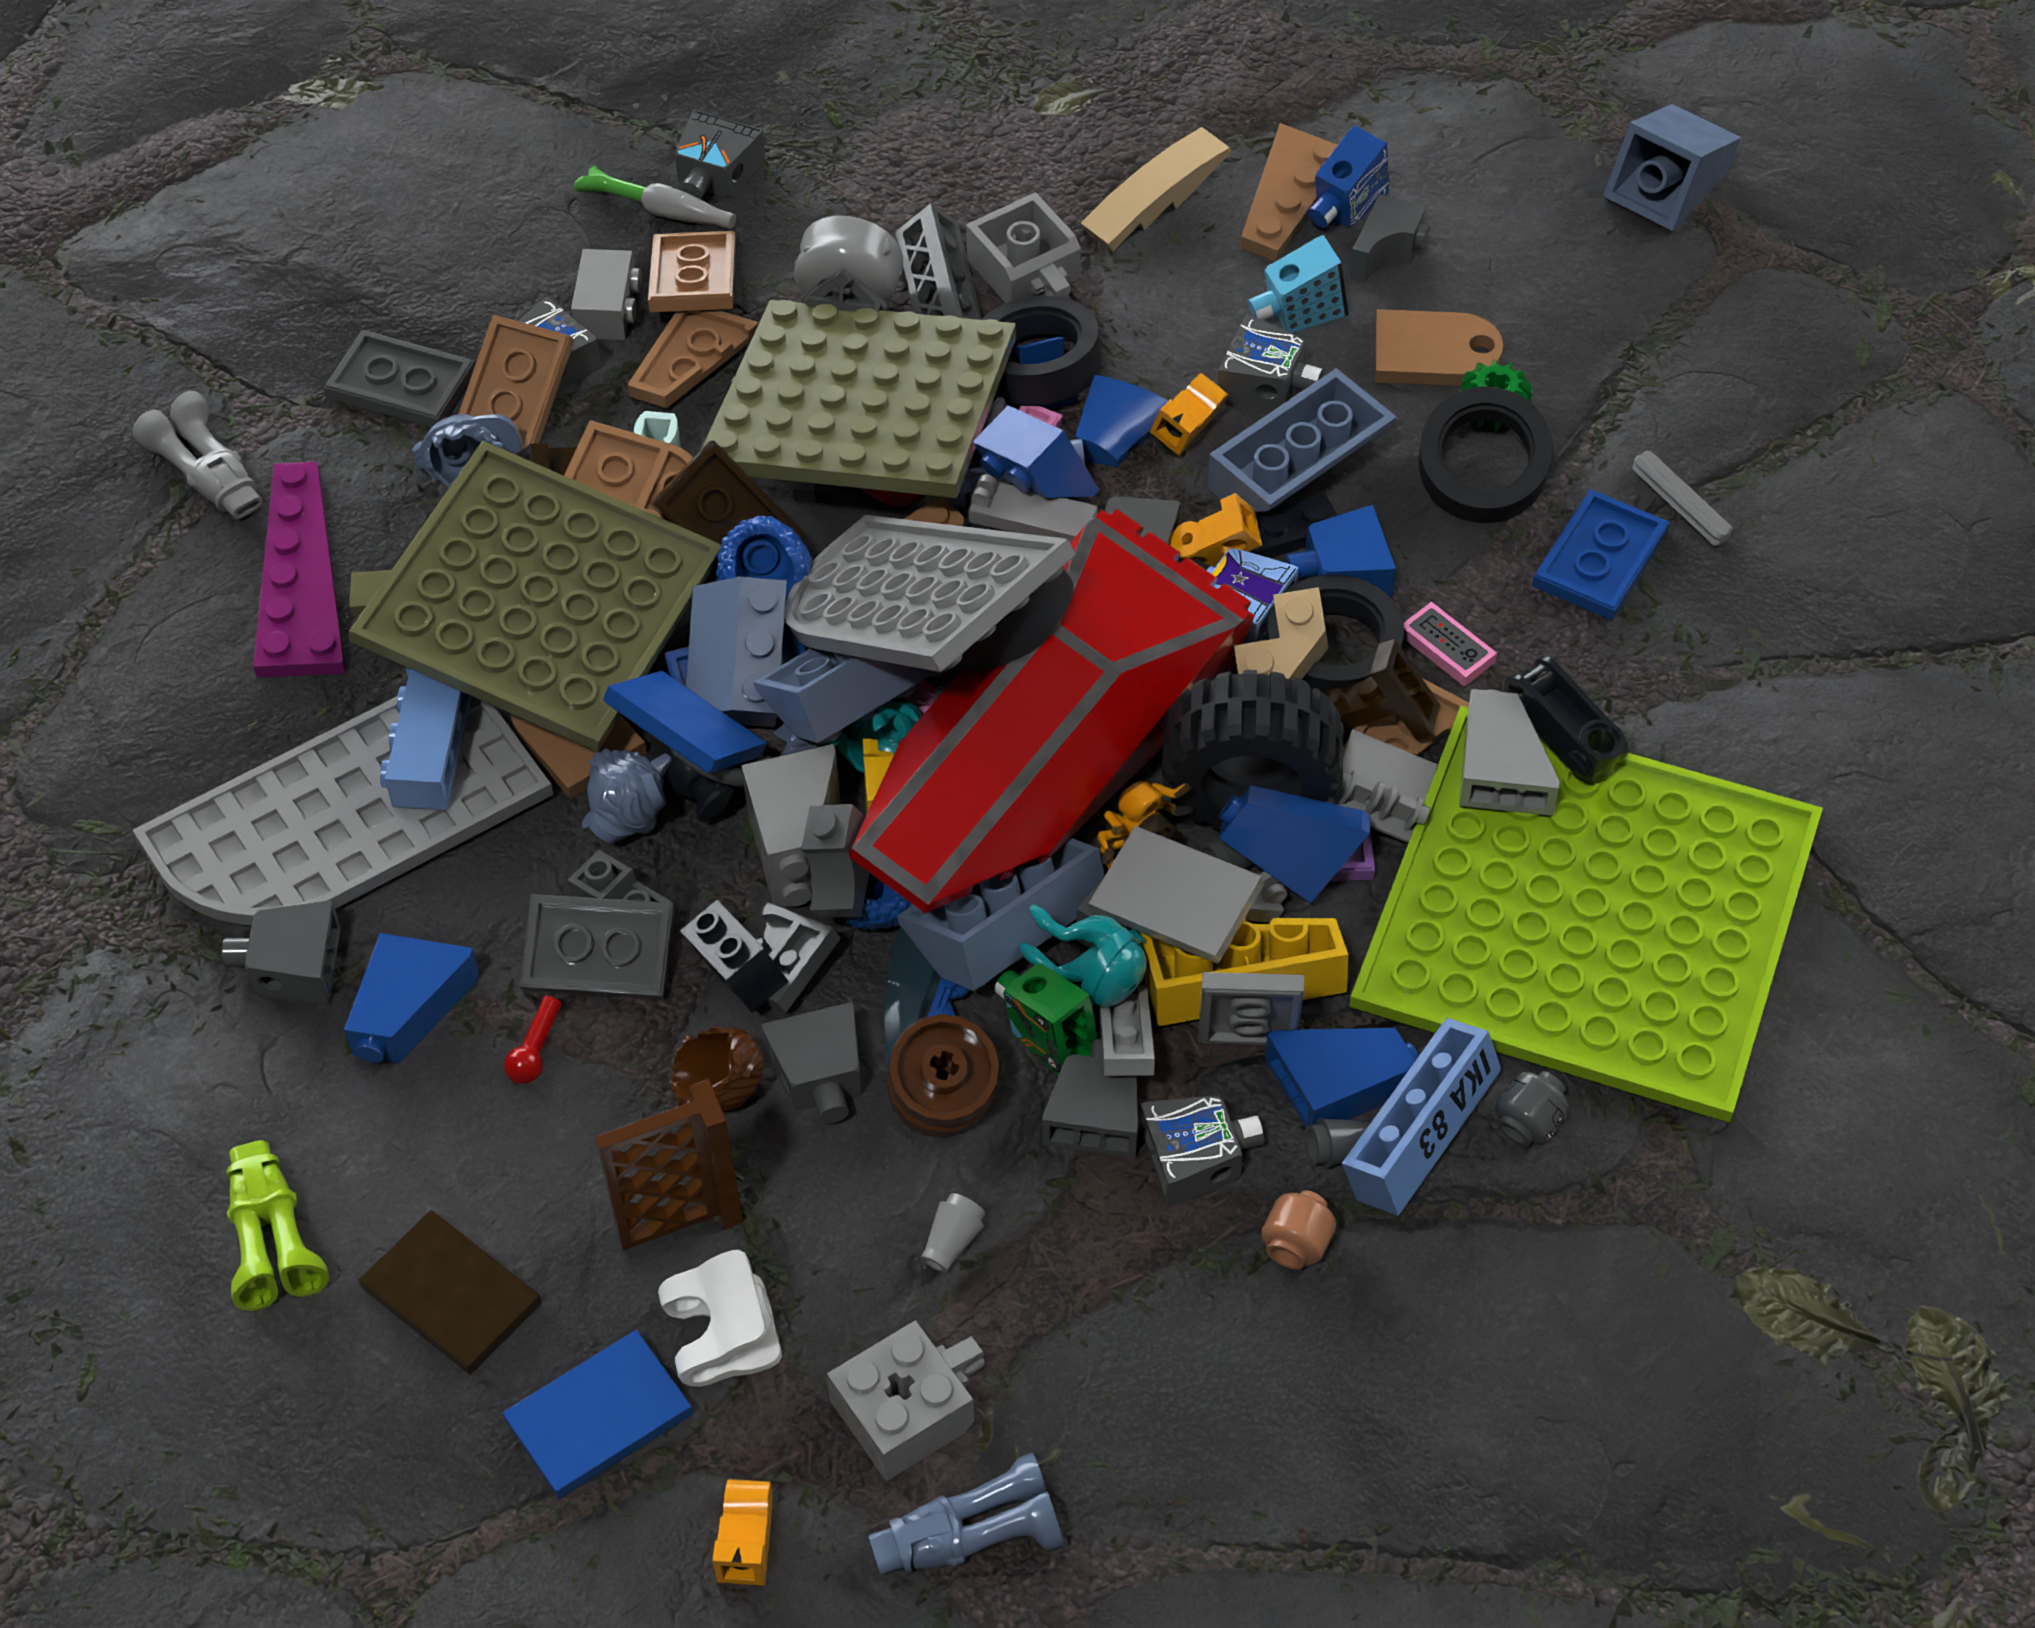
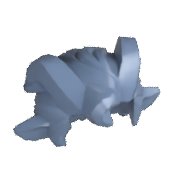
(624, 794)

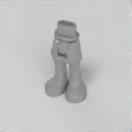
(217, 473)

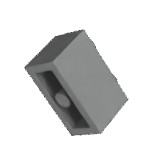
(605, 292)

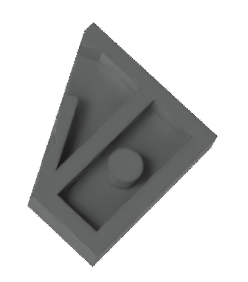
(797, 948)

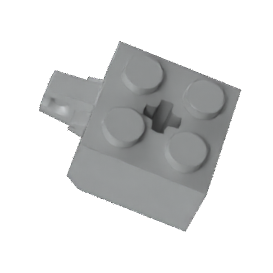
(1024, 250)
(906, 1396)

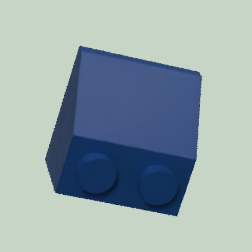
(1033, 456)

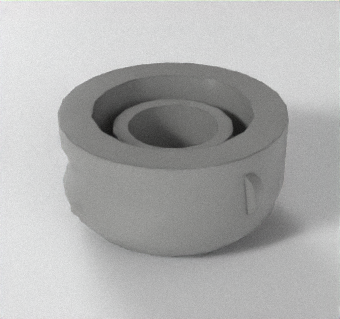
(853, 245)

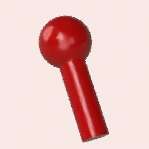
(524, 1062)

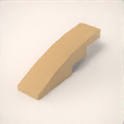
(1155, 186)

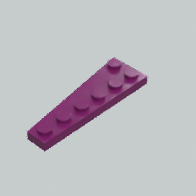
(298, 597)

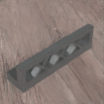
(946, 269)

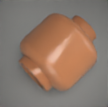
(1298, 1229)

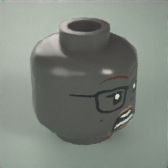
(1532, 1108)

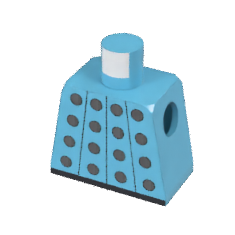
(1303, 288)

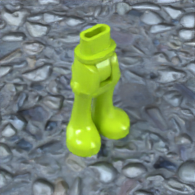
(259, 1199)

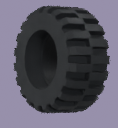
(1253, 734)

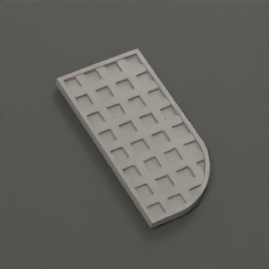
(324, 826)

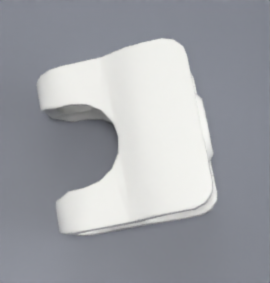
(741, 1326)

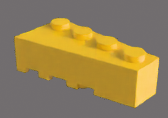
(1283, 947)

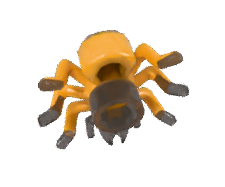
(1140, 808)

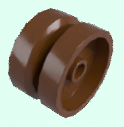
(947, 1047)

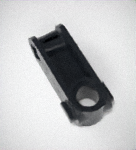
(1569, 720)

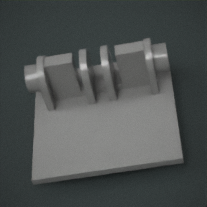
(1385, 784)

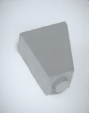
(1505, 758)

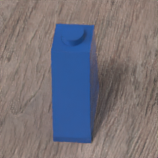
(1293, 836)
(406, 994)
(1338, 1069)

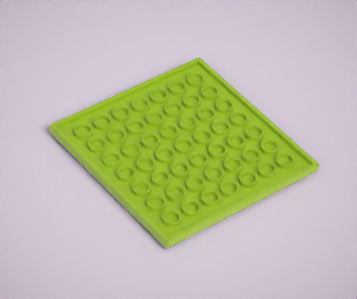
(1602, 937)

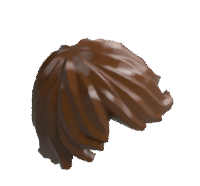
(723, 1056)

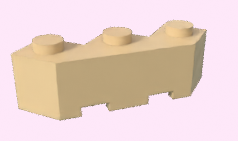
(1300, 641)

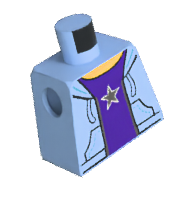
(1256, 580)

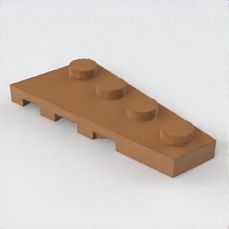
(1284, 192)

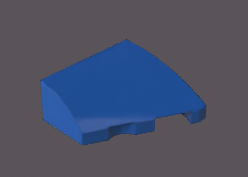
(1116, 420)

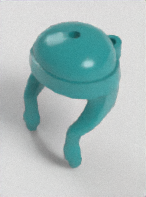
(887, 726)
(1107, 969)

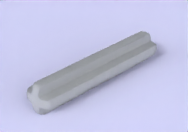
(1682, 498)

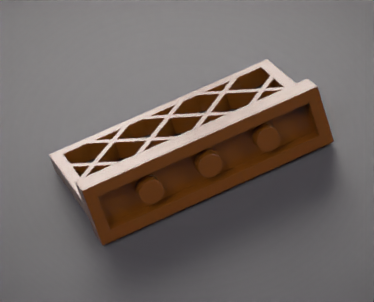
(706, 1160)

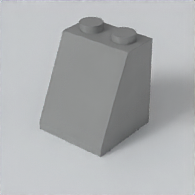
(778, 809)

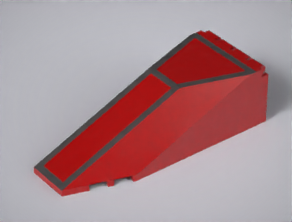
(1040, 744)

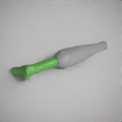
(657, 199)

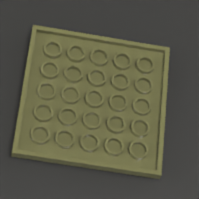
(863, 397)
(536, 594)

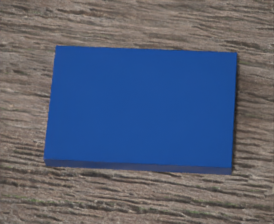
(1600, 554)
(684, 721)
(597, 1414)

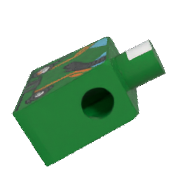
(1048, 1014)

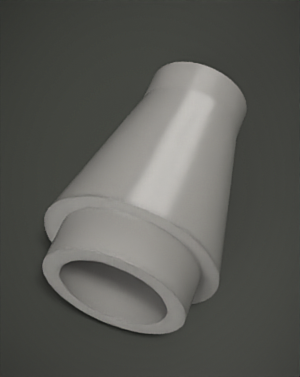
(953, 1229)

